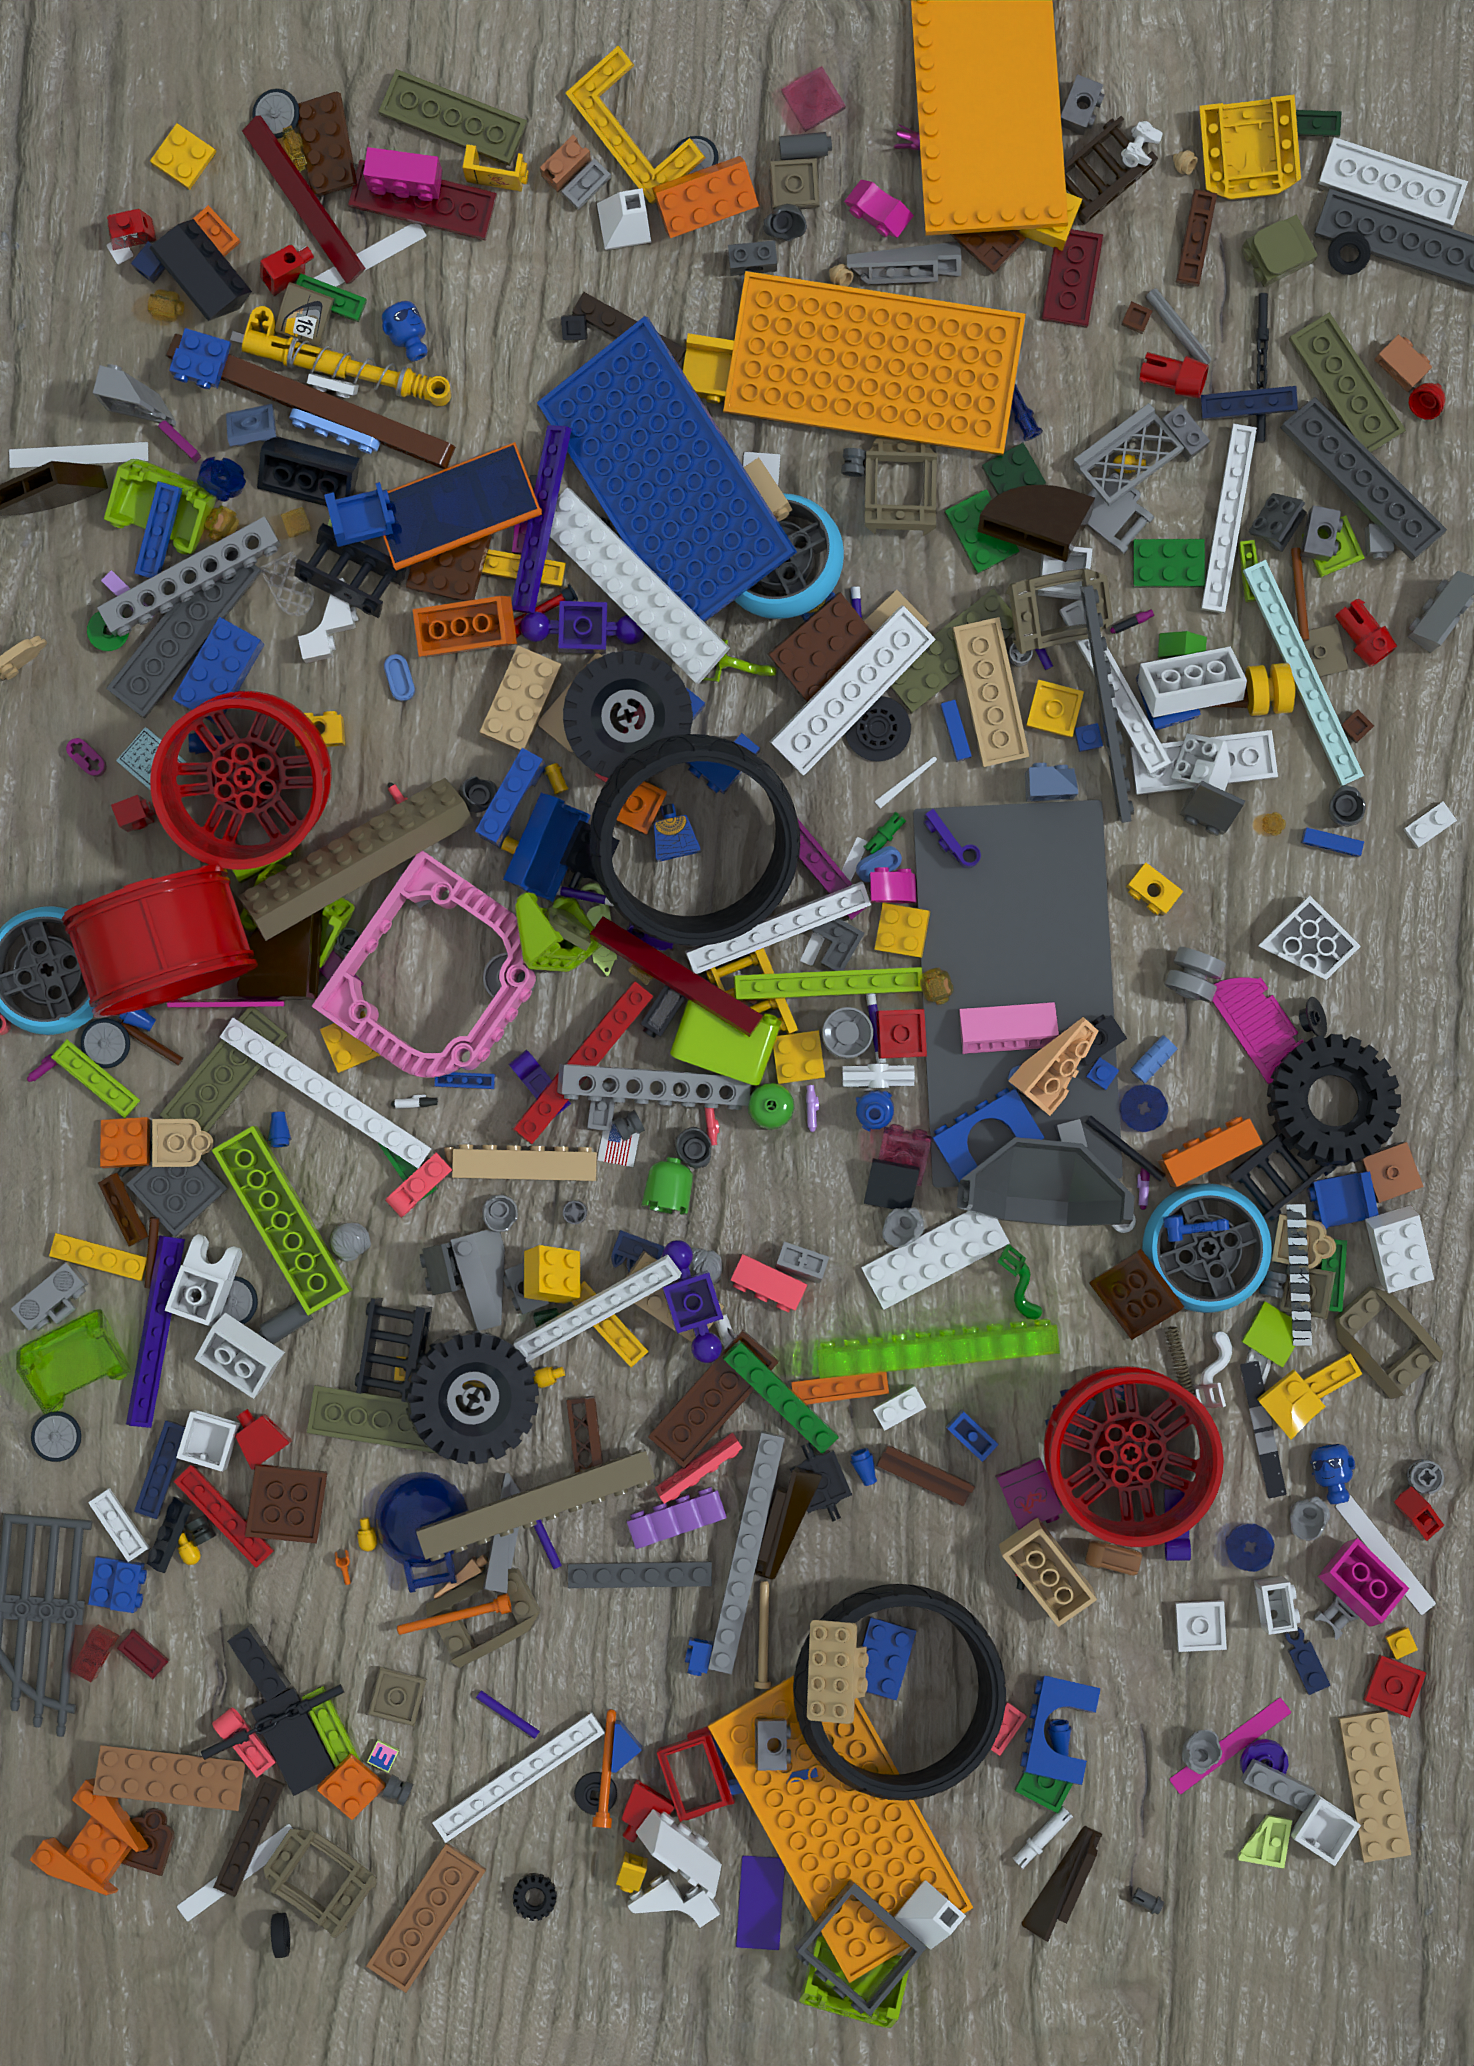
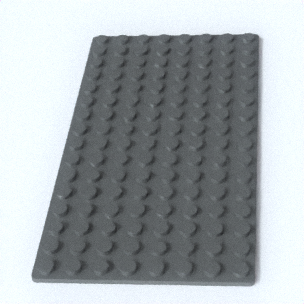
(1015, 933)

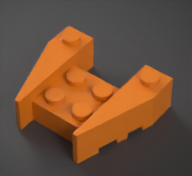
(97, 1848)

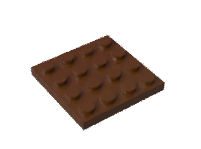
(821, 646)

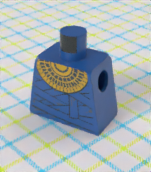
(674, 835)

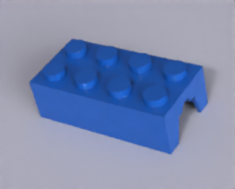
(219, 665)
(542, 845)

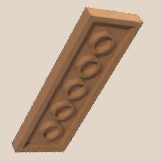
(169, 1778)
(426, 1917)

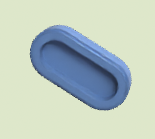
(399, 677)
(885, 857)

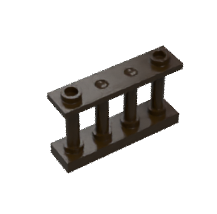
(1124, 178)

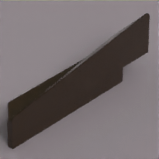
(785, 1520)
(1064, 1885)

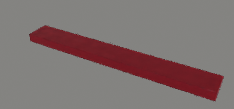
(303, 199)
(676, 976)

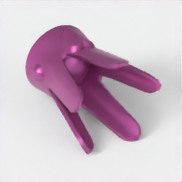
(909, 136)

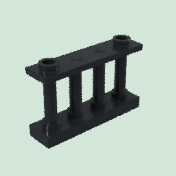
(359, 553)
(1261, 1160)
(415, 1341)

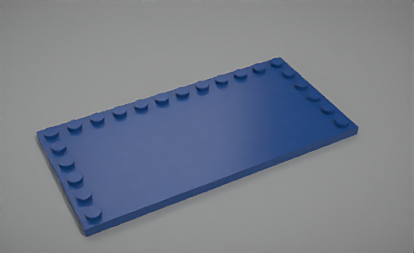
(666, 472)

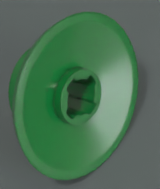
(96, 633)

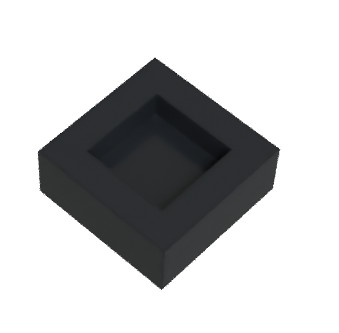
(574, 327)

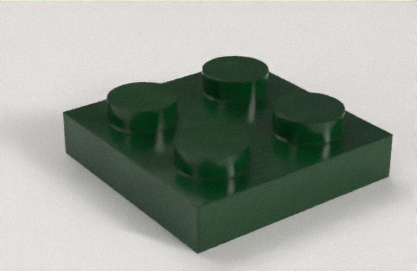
(1013, 470)

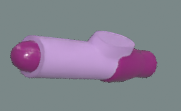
(1143, 1185)

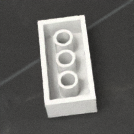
(1192, 681)

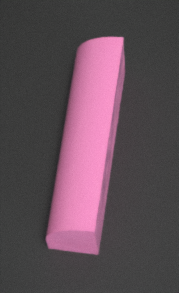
(1007, 1027)

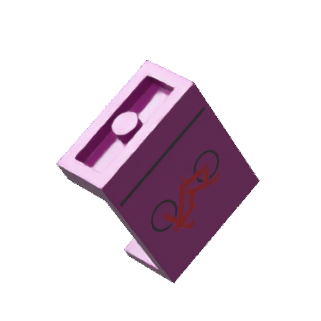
(1029, 1493)

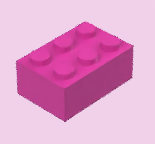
(402, 173)
(1363, 1582)

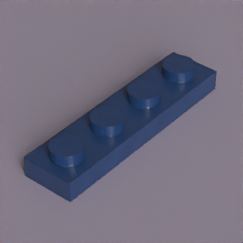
(1249, 402)
(160, 1470)

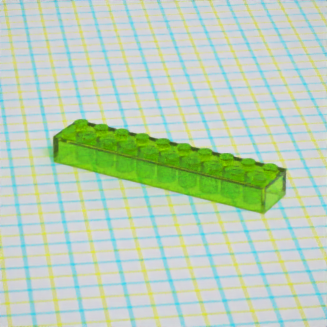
(938, 1349)

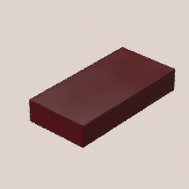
(143, 1654)

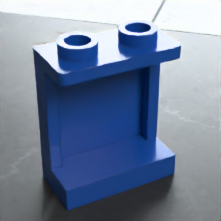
(360, 516)

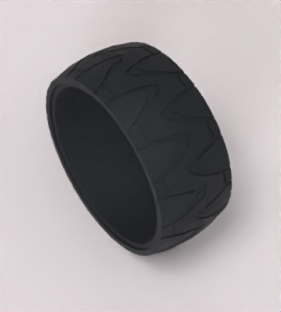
(747, 911)
(981, 1732)

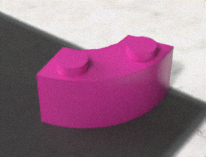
(878, 208)
(892, 886)

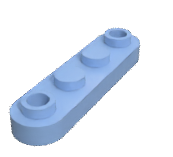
(342, 434)

